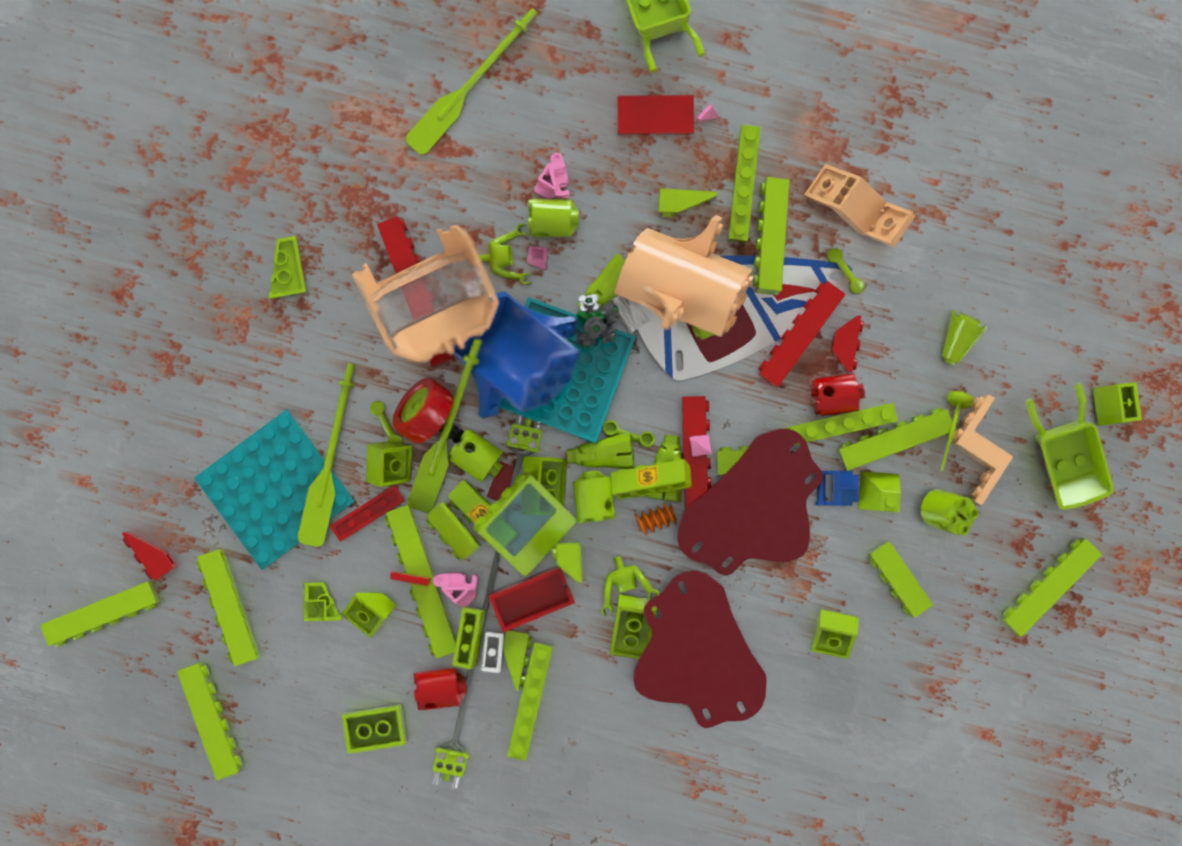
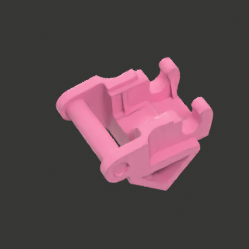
(553, 179)
(457, 588)

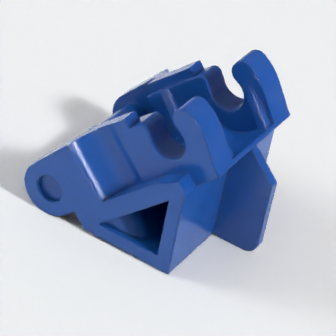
(844, 488)

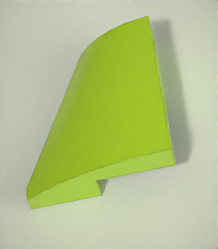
(318, 603)

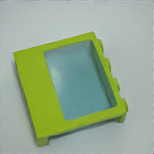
(524, 523)

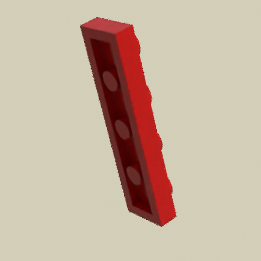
(367, 513)

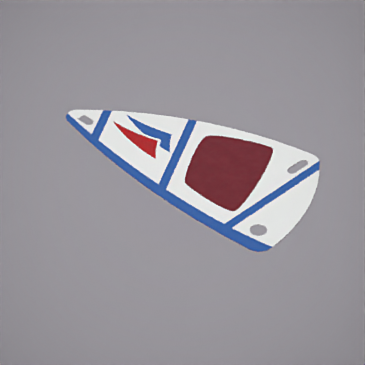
(757, 324)

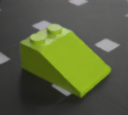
(630, 628)

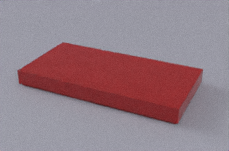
(655, 114)

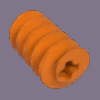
(656, 518)

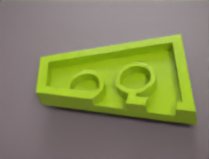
(287, 269)

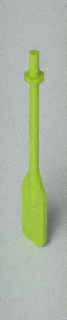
(448, 108)
(436, 460)
(322, 491)

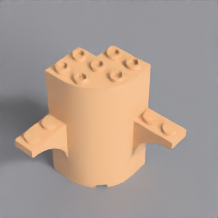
(685, 279)

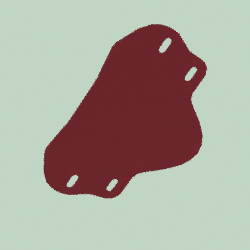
(755, 506)
(699, 654)

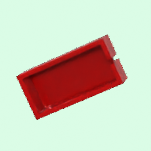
(531, 598)

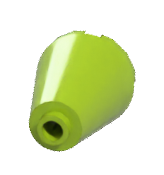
(961, 336)

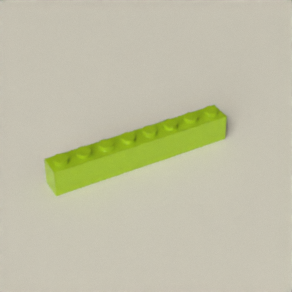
(428, 597)

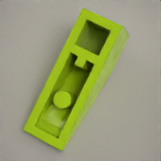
(678, 201)

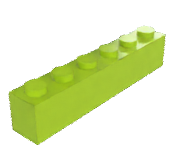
(743, 184)
(771, 236)
(846, 423)
(896, 439)
(1051, 586)
(228, 607)
(100, 613)
(530, 701)
(209, 720)

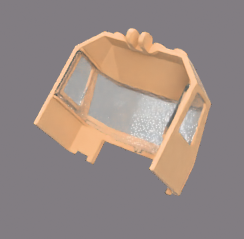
(432, 301)

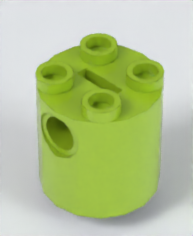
(552, 217)
(482, 460)
(593, 497)
(948, 512)

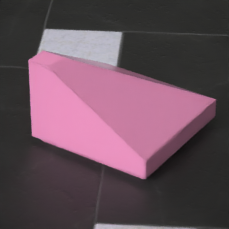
(707, 114)
(537, 257)
(700, 445)

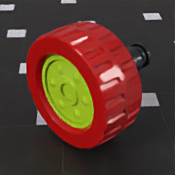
(424, 412)

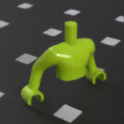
(501, 256)
(624, 579)

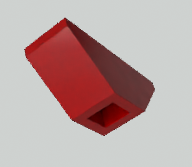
(846, 343)

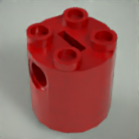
(843, 394)
(439, 689)

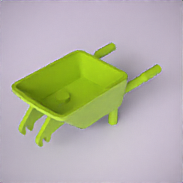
(659, 19)
(1074, 458)

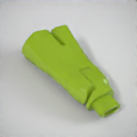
(606, 282)
(668, 451)
(607, 452)

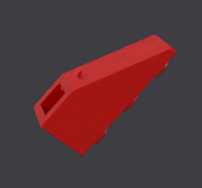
(155, 560)

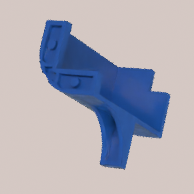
(521, 357)

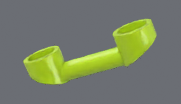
(856, 285)
(378, 409)
(645, 440)

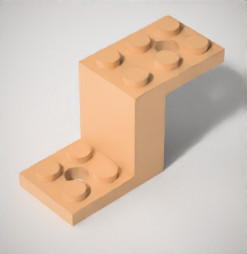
(859, 205)
(981, 450)

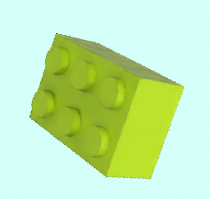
(374, 728)

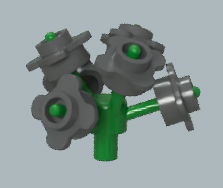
(592, 321)

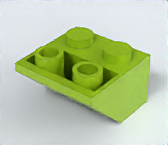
(1117, 404)

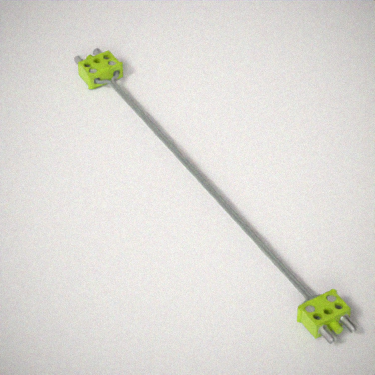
(457, 757)

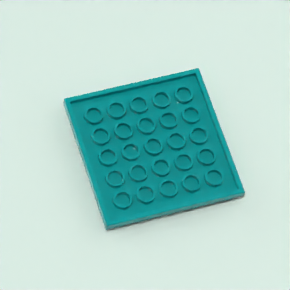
(588, 396)
(265, 485)

